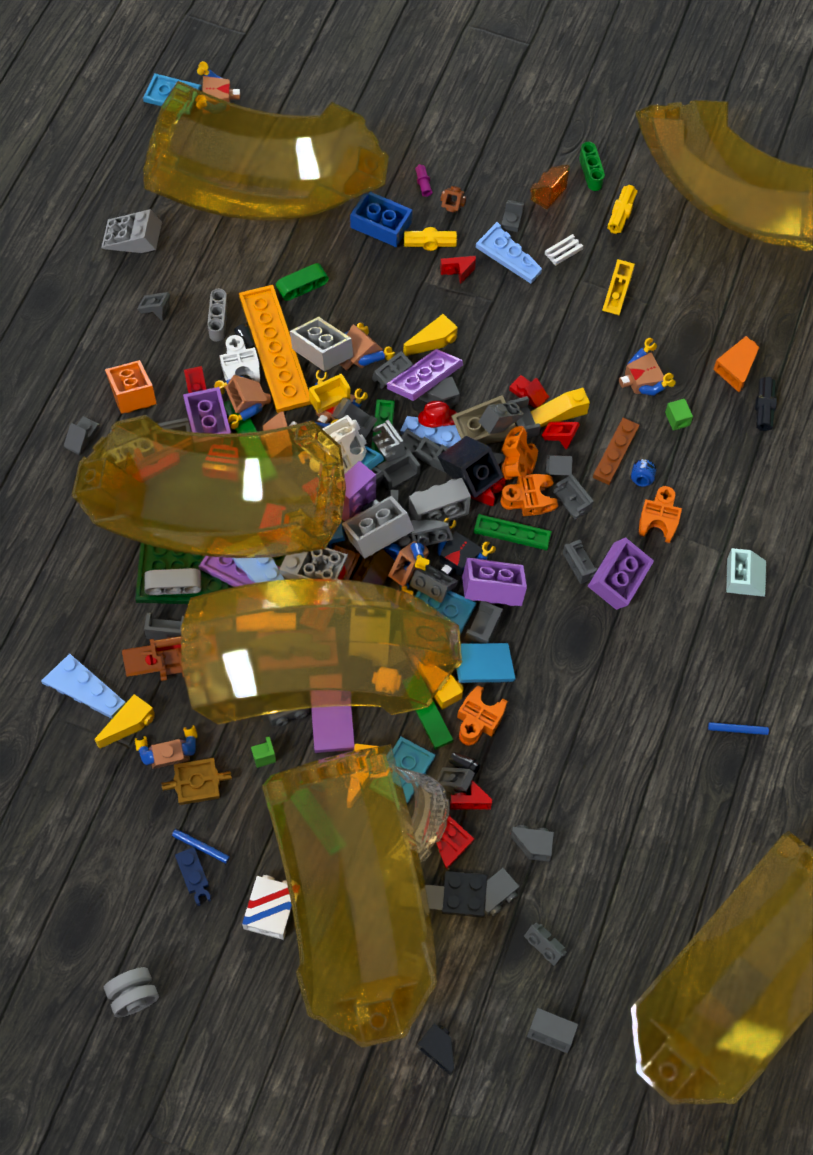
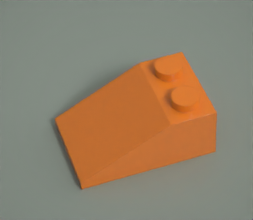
(131, 386)

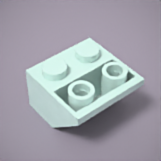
(745, 573)

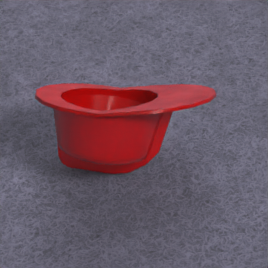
(436, 415)

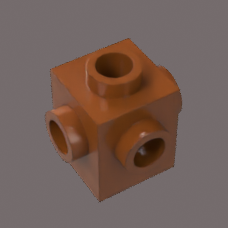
(447, 201)

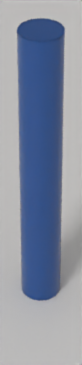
(738, 728)
(201, 846)

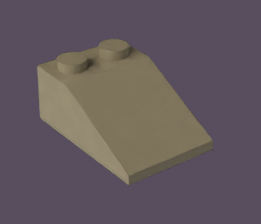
(468, 424)

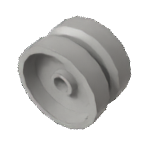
(131, 992)

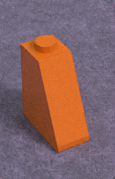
(737, 362)

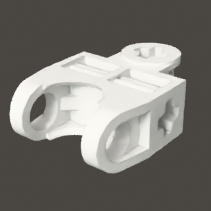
(239, 360)
(349, 456)

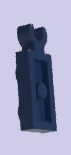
(193, 874)

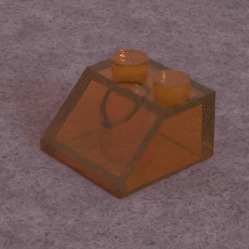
(550, 186)

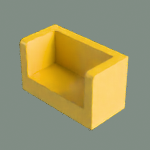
(329, 393)

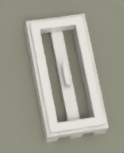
(561, 248)

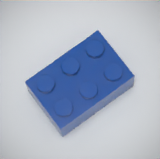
(381, 218)

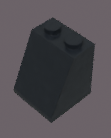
(472, 463)

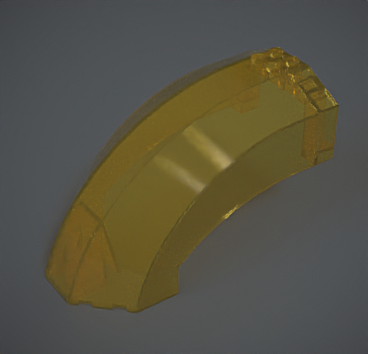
(259, 161)
(728, 175)
(215, 491)
(314, 647)
(355, 893)
(734, 987)

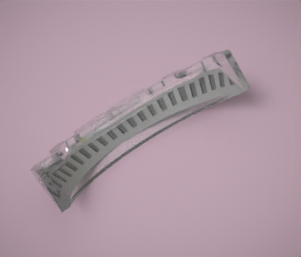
(429, 812)

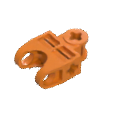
(518, 454)
(528, 495)
(660, 514)
(479, 717)

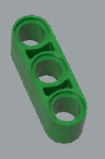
(591, 166)
(302, 281)

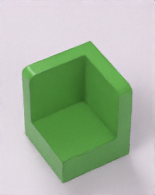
(678, 414)
(263, 753)

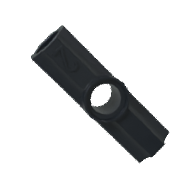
(765, 404)

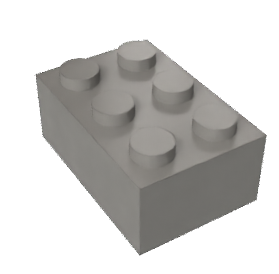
(321, 343)
(440, 502)
(378, 526)

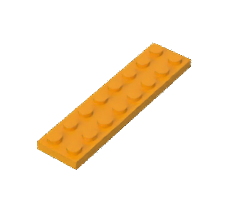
(275, 348)

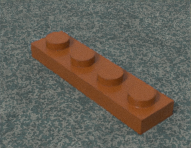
(616, 451)

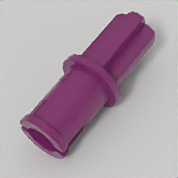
(423, 180)

